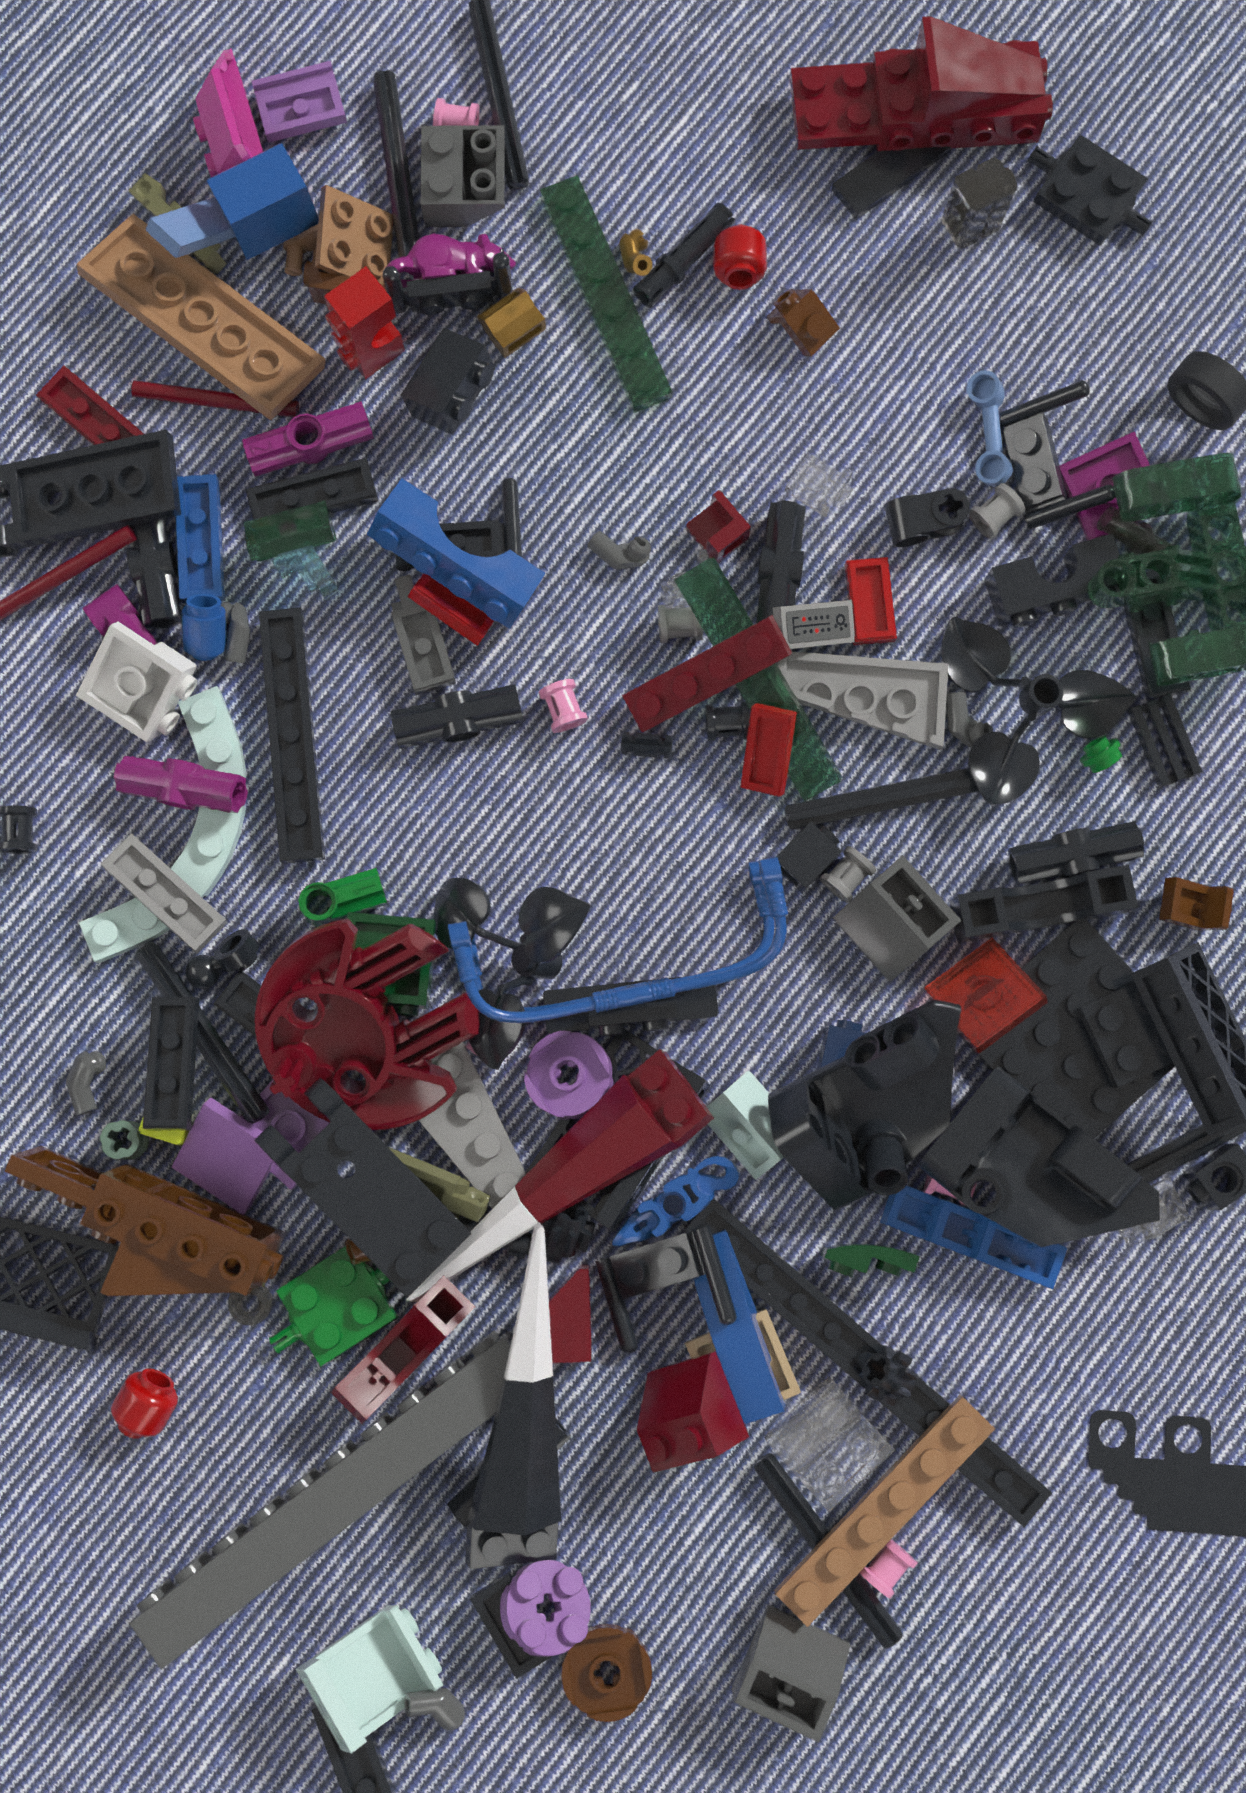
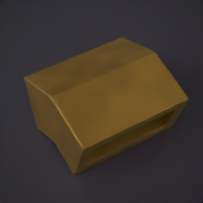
(512, 322)

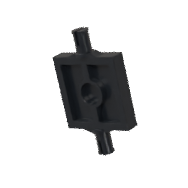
(1090, 190)

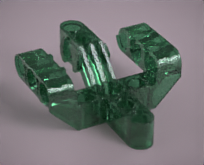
(1208, 493)

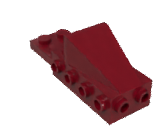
(940, 94)

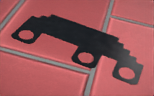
(1174, 1492)

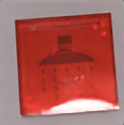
(991, 993)

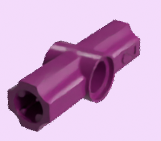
(282, 448)
(180, 784)

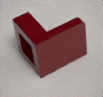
(719, 528)

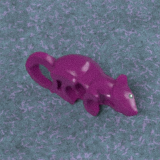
(444, 256)

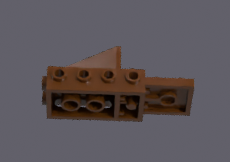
(166, 1233)

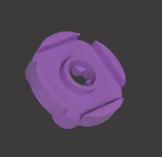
(544, 1070)
(571, 1603)

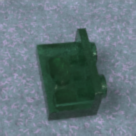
(289, 531)

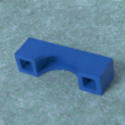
(411, 530)

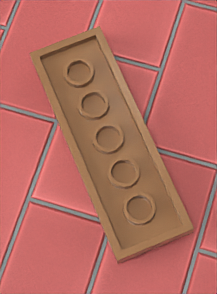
(202, 317)

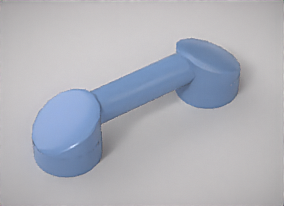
(988, 395)

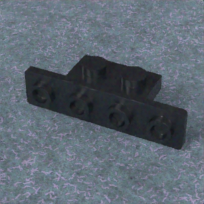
(651, 1015)

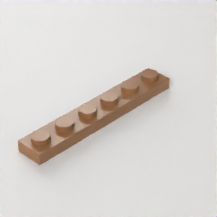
(883, 1510)

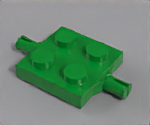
(334, 1307)

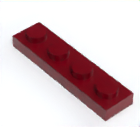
(707, 673)

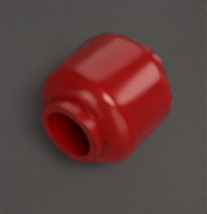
(740, 256)
(144, 1403)

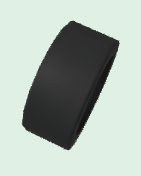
(1208, 390)

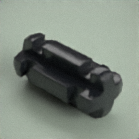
(646, 745)

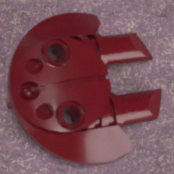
(356, 1026)

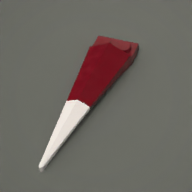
(624, 1131)

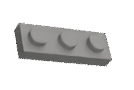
(164, 893)

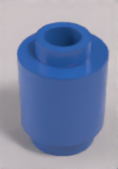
(203, 627)

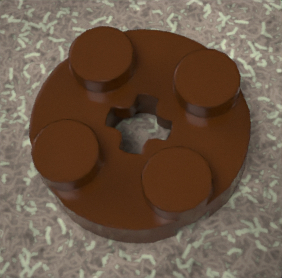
(629, 1687)

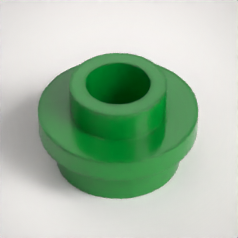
(1101, 754)

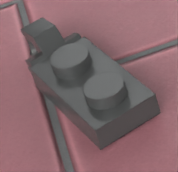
(420, 642)

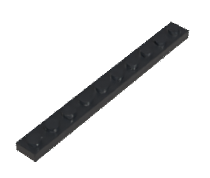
(849, 1345)

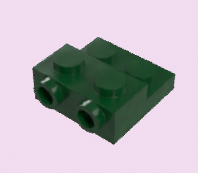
(412, 990)

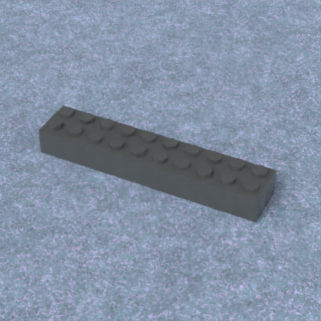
(322, 1503)

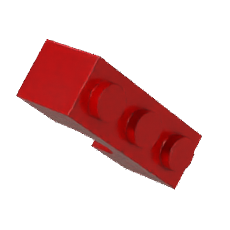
(362, 323)

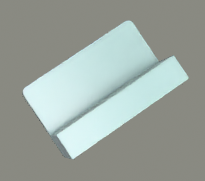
(745, 1124)

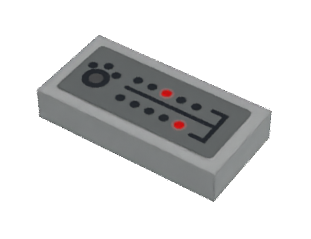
(816, 623)

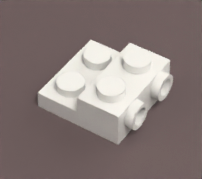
(138, 682)

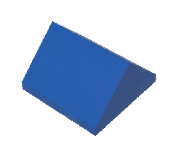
(264, 201)

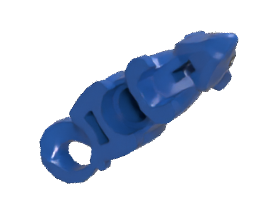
(680, 1200)

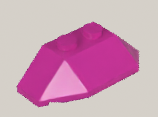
(226, 117)

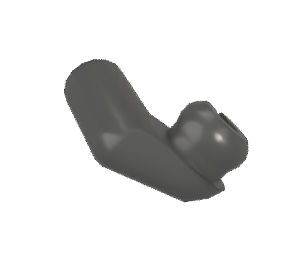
(622, 555)
(238, 632)
(960, 724)
(79, 1080)
(440, 1704)

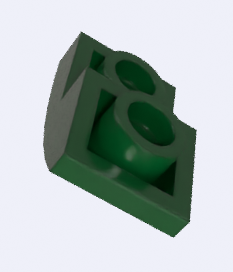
(852, 1257)

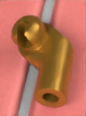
(630, 249)

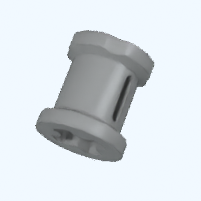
(997, 511)
(678, 624)
(848, 874)

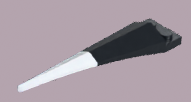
(518, 1485)

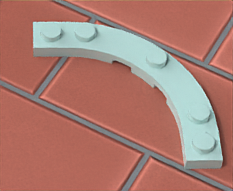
(207, 848)

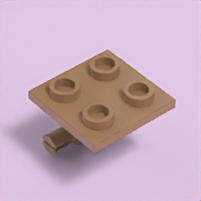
(345, 238)

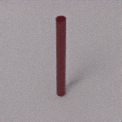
(200, 397)
(66, 571)

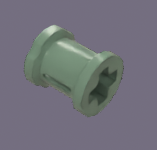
(111, 1144)

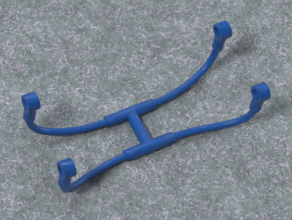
(769, 893)

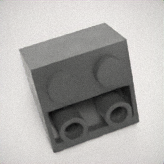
(461, 174)
(896, 919)
(792, 1673)

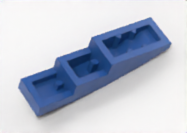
(972, 1236)
(741, 1344)

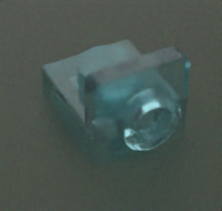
(313, 571)

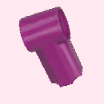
(116, 607)

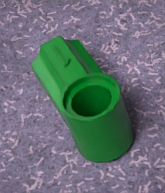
(349, 894)

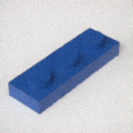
(200, 537)

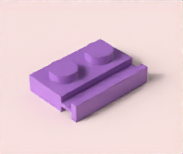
(299, 101)

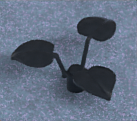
(1000, 764)
(549, 925)

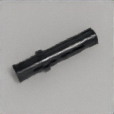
(672, 266)

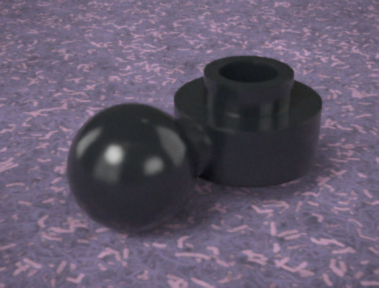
(232, 954)

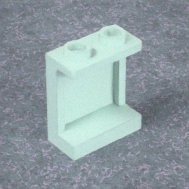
(367, 1673)

